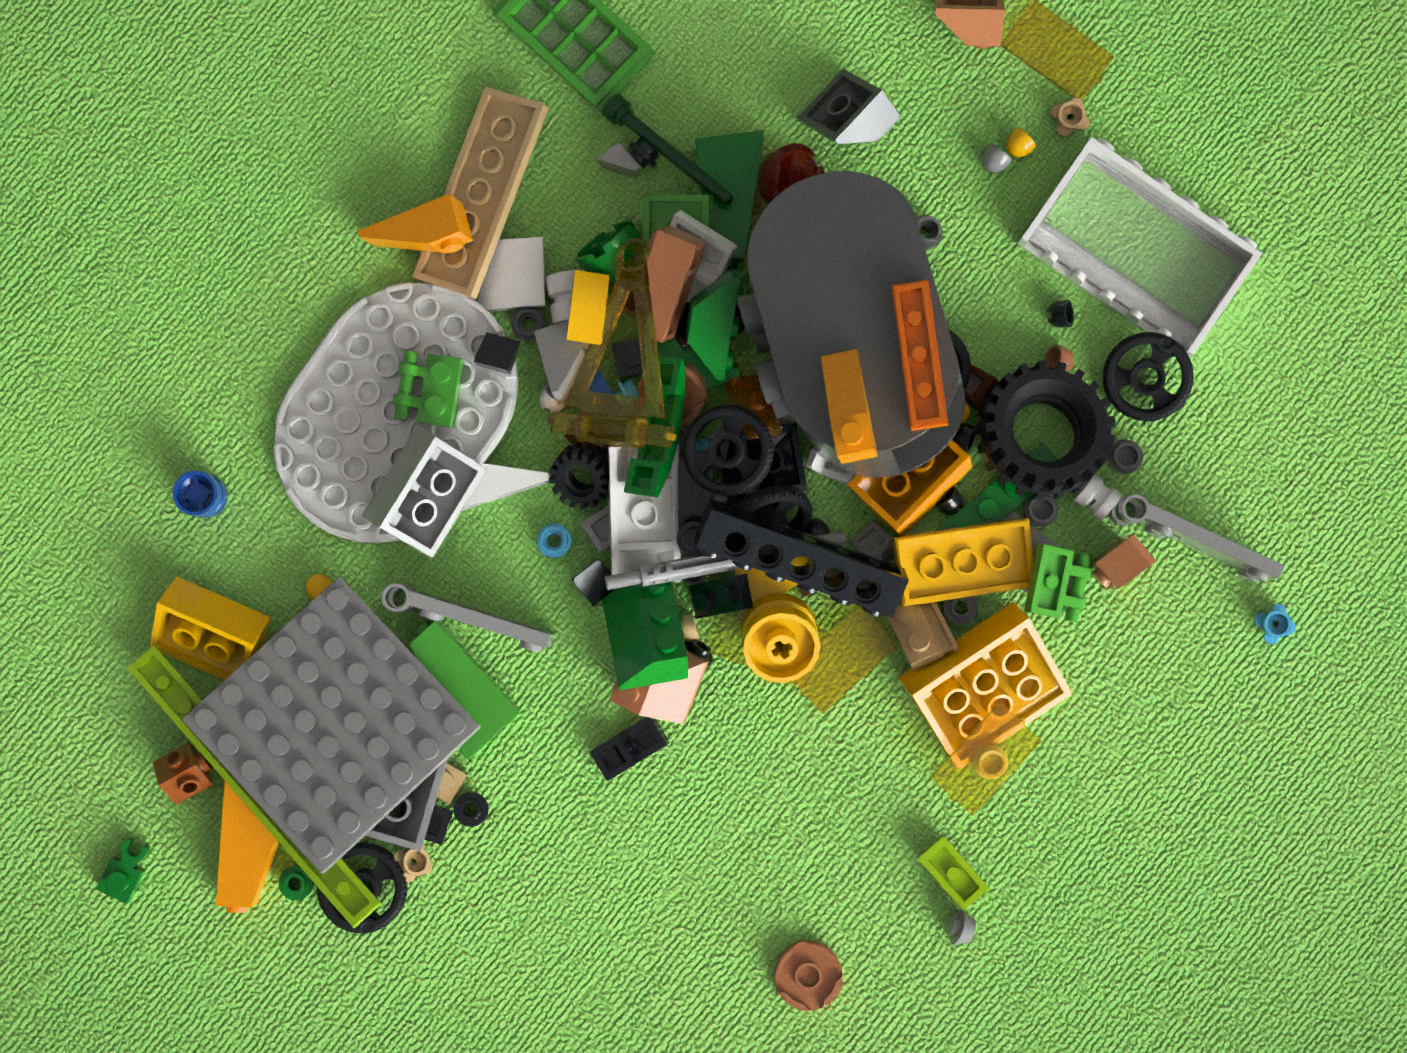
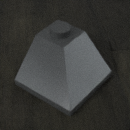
(850, 111)

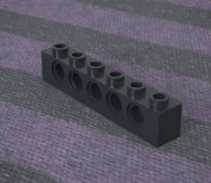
(723, 519)

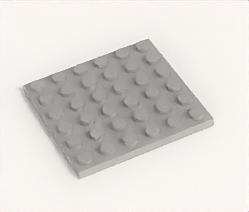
(331, 724)

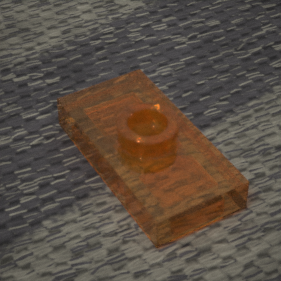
(748, 394)

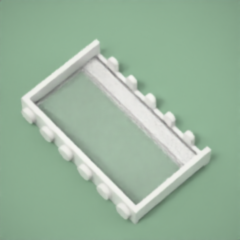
(1140, 246)

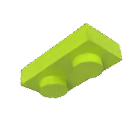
(953, 872)

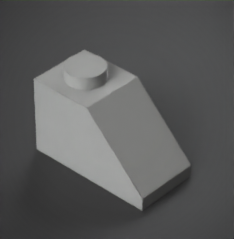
(560, 358)

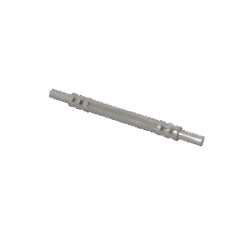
(689, 567)

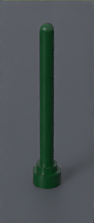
(619, 111)

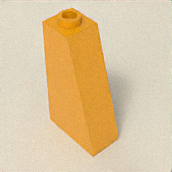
(244, 855)

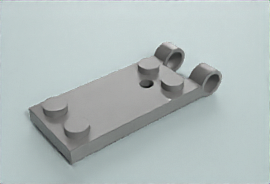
(1162, 524)
(437, 608)

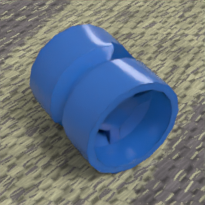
(200, 494)

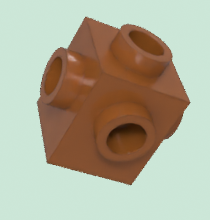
(183, 773)

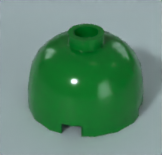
(601, 252)

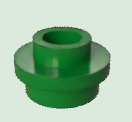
(285, 887)

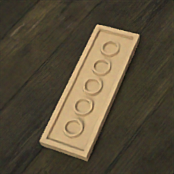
(486, 184)

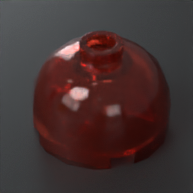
(784, 168)

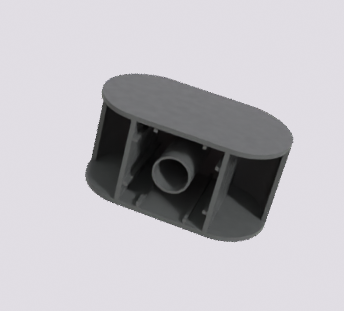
(824, 288)

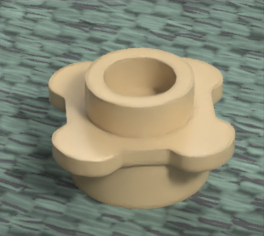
(1072, 107)
(421, 866)

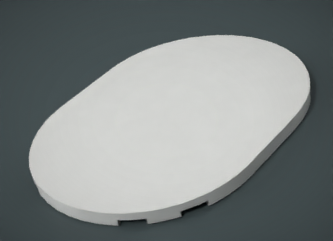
(338, 414)

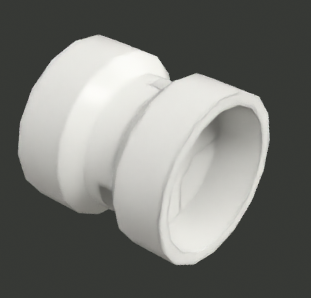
(1097, 497)

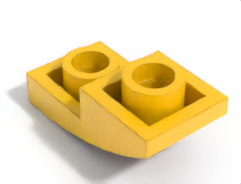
(587, 307)

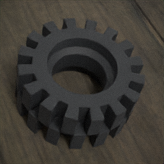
(570, 486)

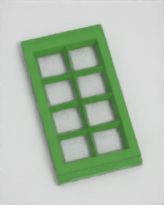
(580, 43)

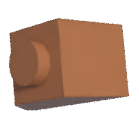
(1121, 562)

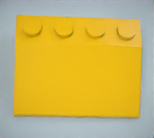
(993, 664)

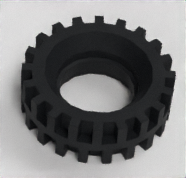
(1068, 395)

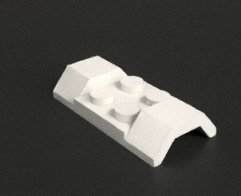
(641, 526)

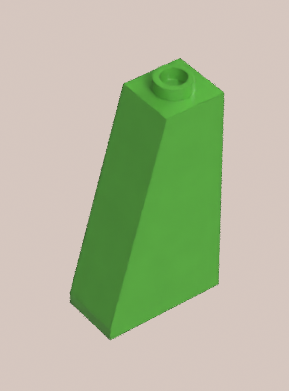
(465, 682)

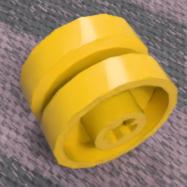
(780, 638)

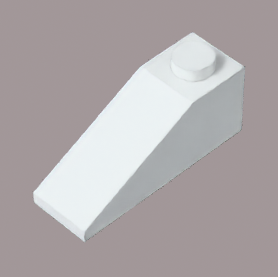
(502, 482)

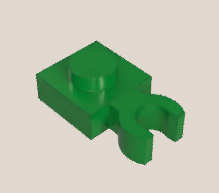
(121, 875)

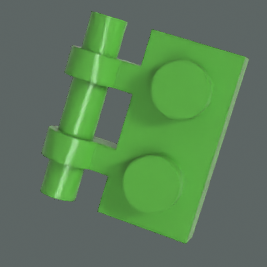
(438, 392)
(1050, 582)

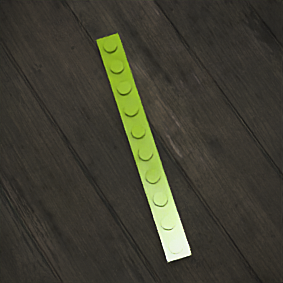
(177, 700)

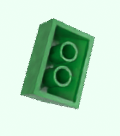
(645, 635)

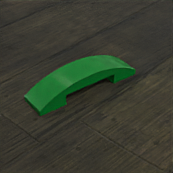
(651, 468)

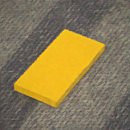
(965, 561)

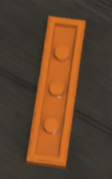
(919, 355)

